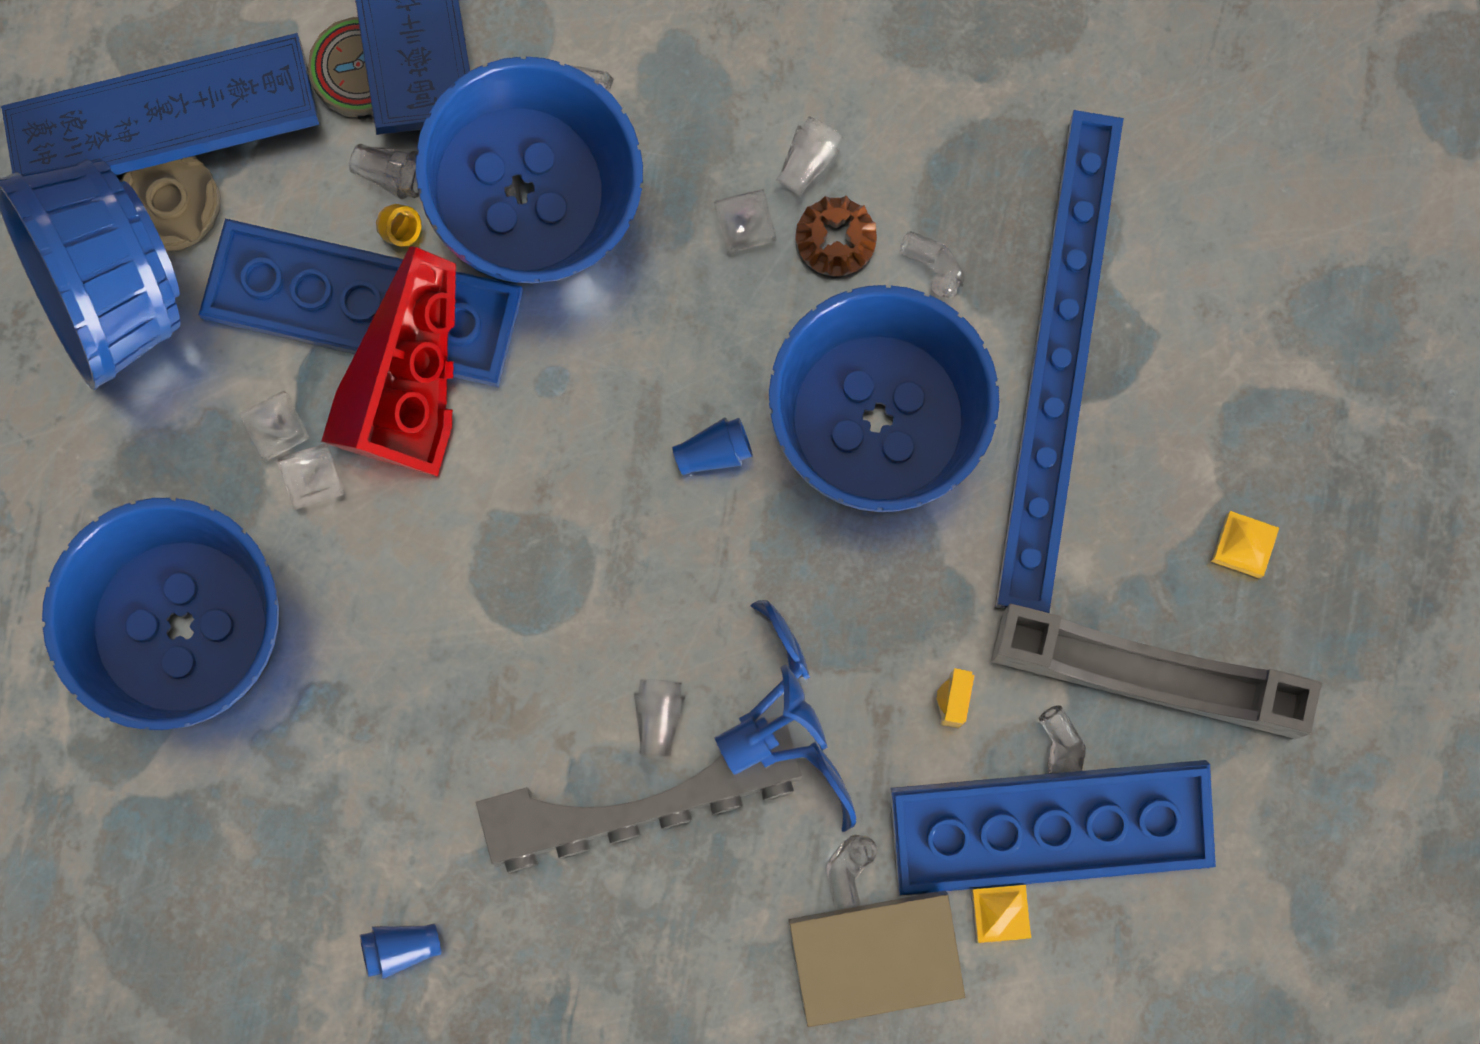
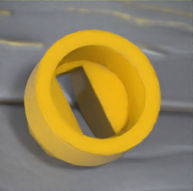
(399, 229)

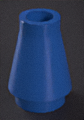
(714, 448)
(398, 947)

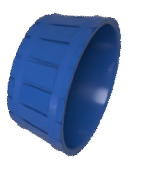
(554, 133)
(92, 264)
(895, 353)
(114, 603)

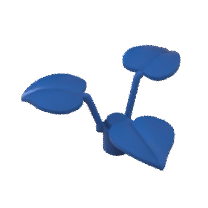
(753, 740)

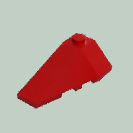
(397, 381)

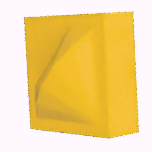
(1245, 544)
(954, 698)
(1001, 913)

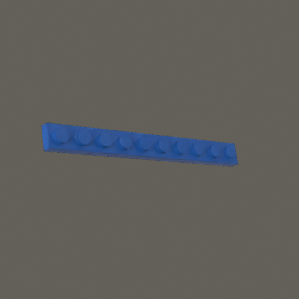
(1060, 362)

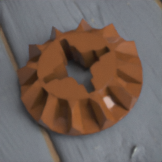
(836, 258)

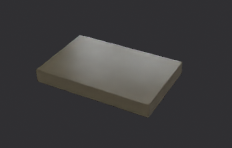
(877, 958)

